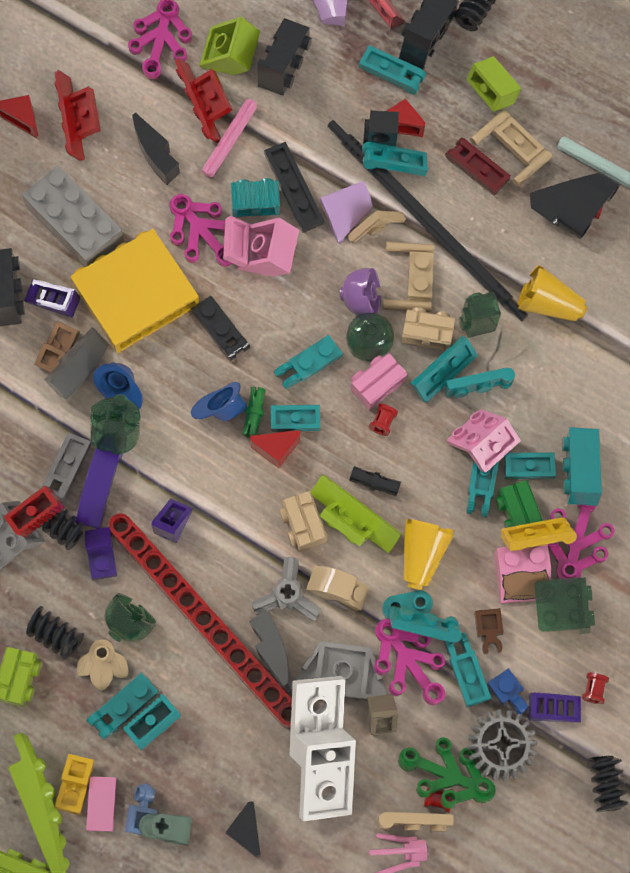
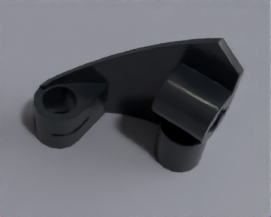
(574, 202)

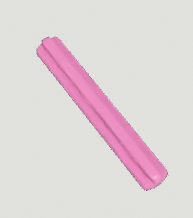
(229, 138)

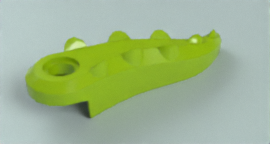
(38, 802)

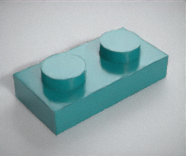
(295, 417)
(530, 465)

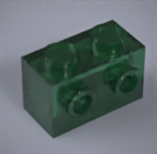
(480, 314)

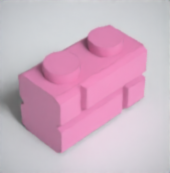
(378, 380)

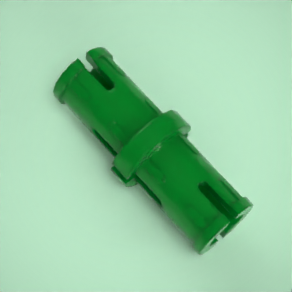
(254, 411)

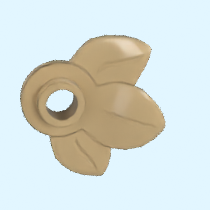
(102, 668)

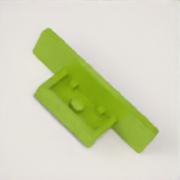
(353, 517)

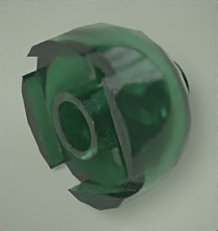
(369, 336)
(127, 620)

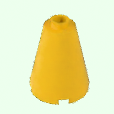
(550, 297)
(423, 551)

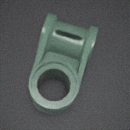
(169, 828)

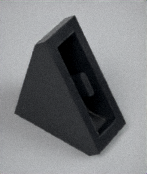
(245, 830)

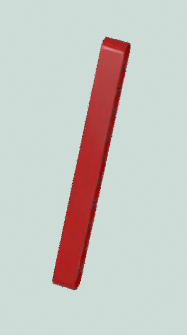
(197, 609)

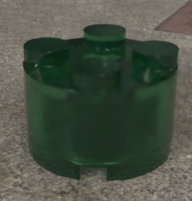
(115, 424)

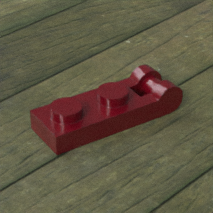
(478, 166)

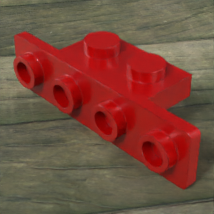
(207, 97)
(78, 114)

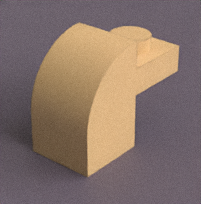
(337, 585)

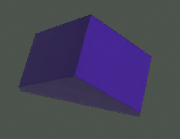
(171, 520)

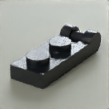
(220, 328)

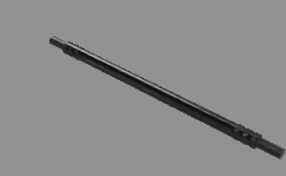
(431, 224)

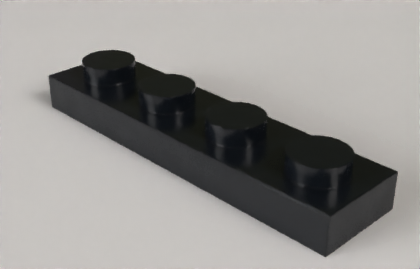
(294, 187)

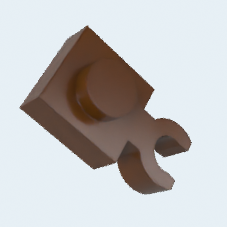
(490, 626)

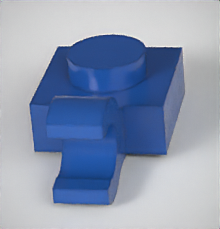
(508, 688)

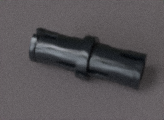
(375, 481)

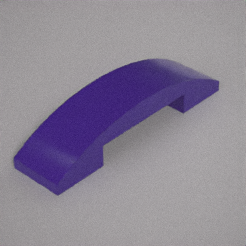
(97, 488)

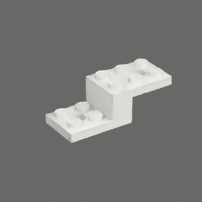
(322, 748)

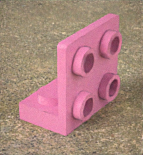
(485, 438)

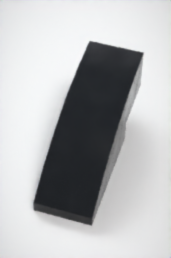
(155, 150)

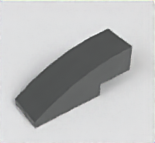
(77, 364)
(272, 649)

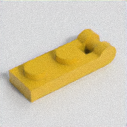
(538, 534)

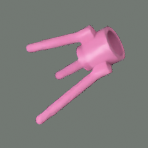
(414, 851)

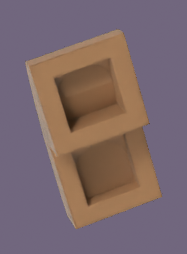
(59, 343)

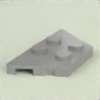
(348, 661)

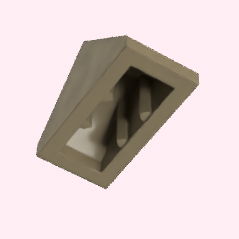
(382, 714)

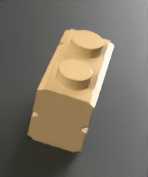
(428, 329)
(303, 521)

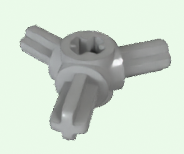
(277, 599)

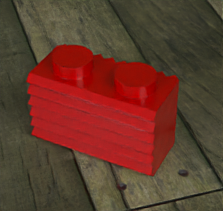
(34, 511)

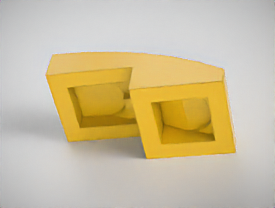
(74, 784)

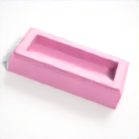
(236, 241)
(101, 804)

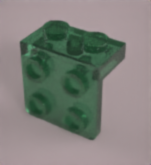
(564, 605)

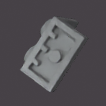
(11, 543)

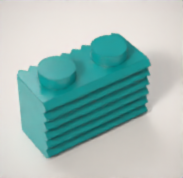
(255, 198)
(151, 722)

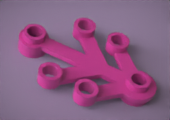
(160, 35)
(198, 226)
(579, 544)
(407, 658)

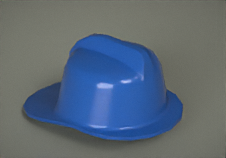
(117, 379)
(221, 404)

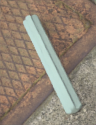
(594, 161)

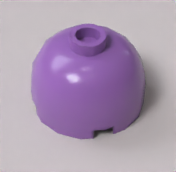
(360, 291)

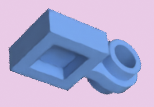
(143, 794)

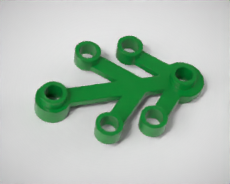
(449, 776)

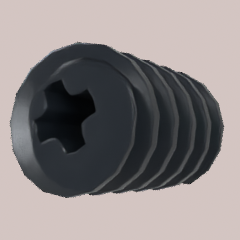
(471, 13)
(64, 529)
(52, 634)
(607, 783)

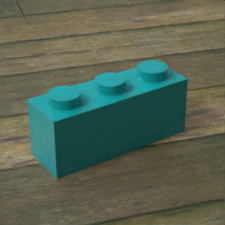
(582, 466)

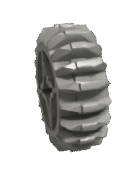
(501, 732)

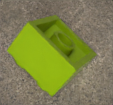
(230, 47)

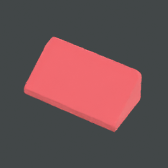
(388, 12)

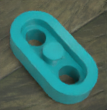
(408, 600)

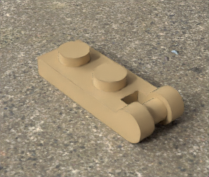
(413, 821)

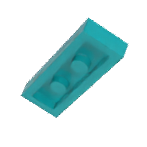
(443, 369)

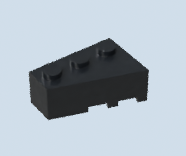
(425, 30)
(283, 57)
(10, 287)

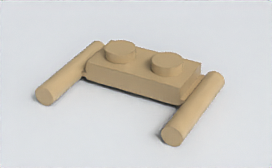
(518, 141)
(419, 277)

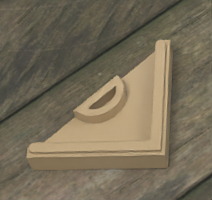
(375, 223)

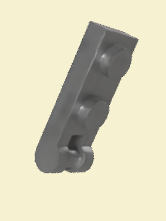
(67, 464)

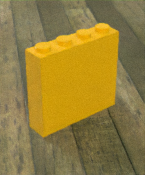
(134, 290)

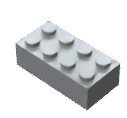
(72, 217)

